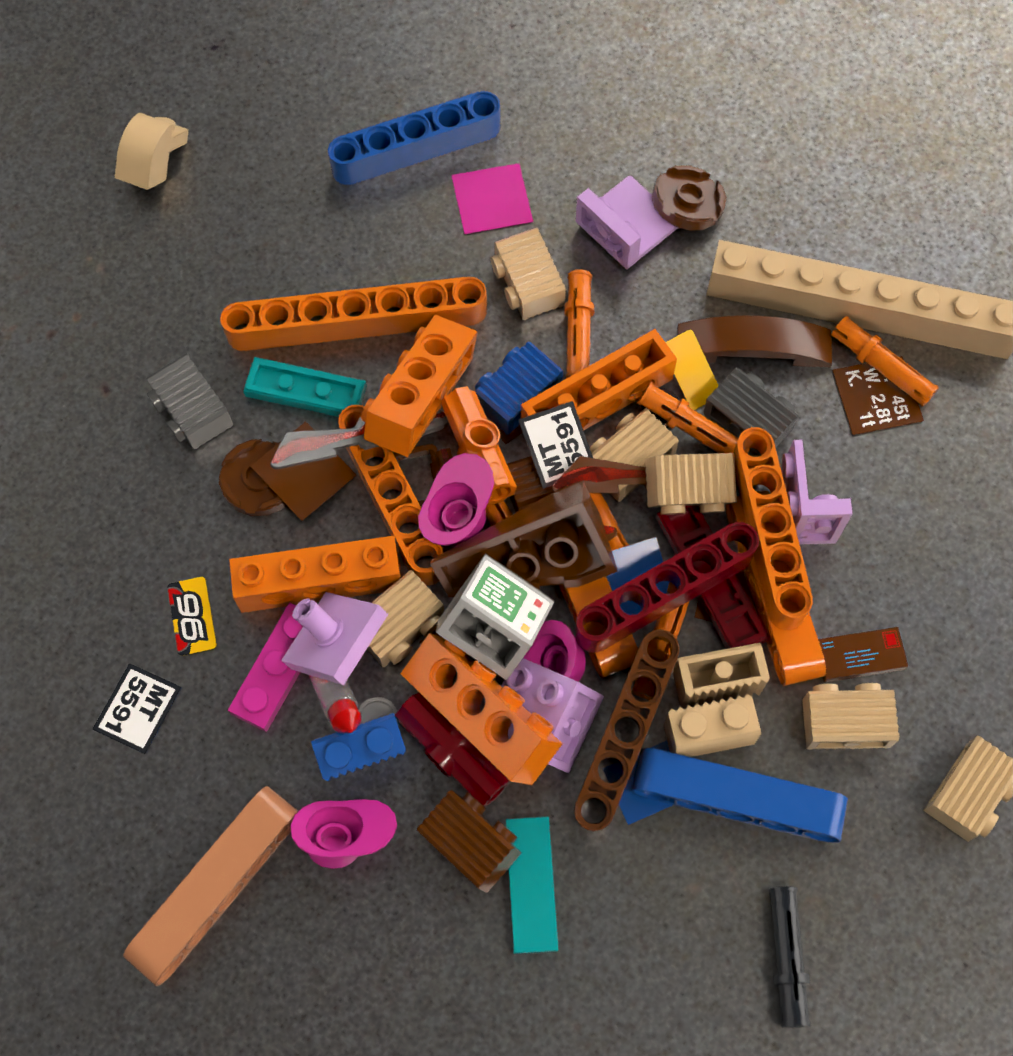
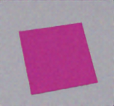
(492, 198)

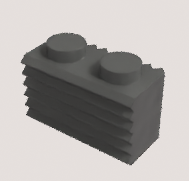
(189, 401)
(744, 403)

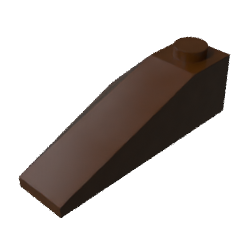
(544, 544)

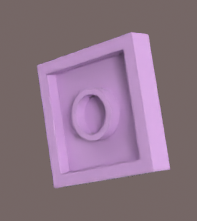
(333, 636)

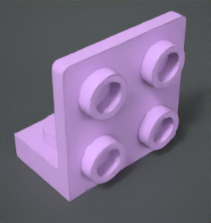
(623, 221)
(815, 519)
(561, 702)

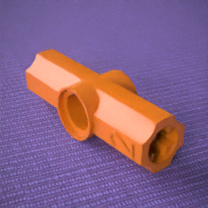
(478, 437)

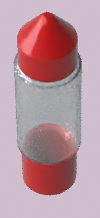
(338, 704)

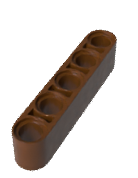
(642, 713)

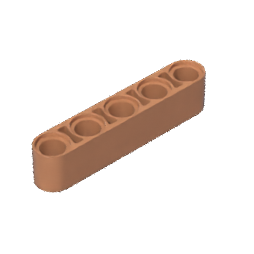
(211, 886)

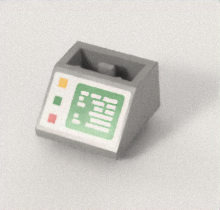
(495, 616)

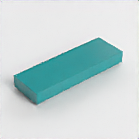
(302, 387)
(532, 888)

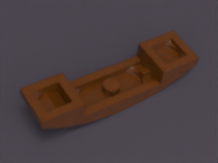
(762, 338)

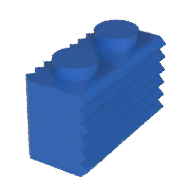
(522, 377)
(367, 744)

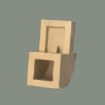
(146, 149)

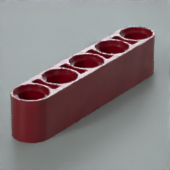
(676, 570)

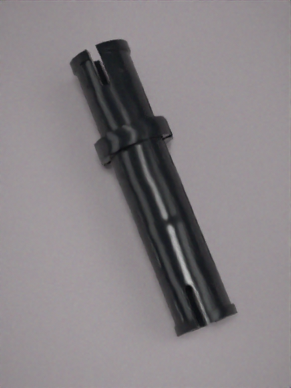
(789, 958)

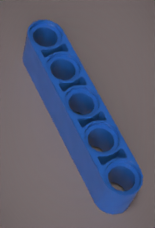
(397, 136)
(740, 795)

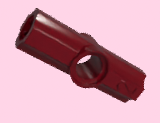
(451, 750)

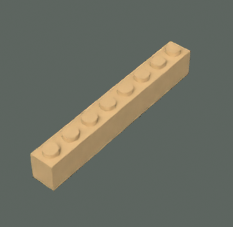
(867, 297)

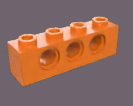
(611, 381)
(416, 388)
(308, 573)
(532, 743)

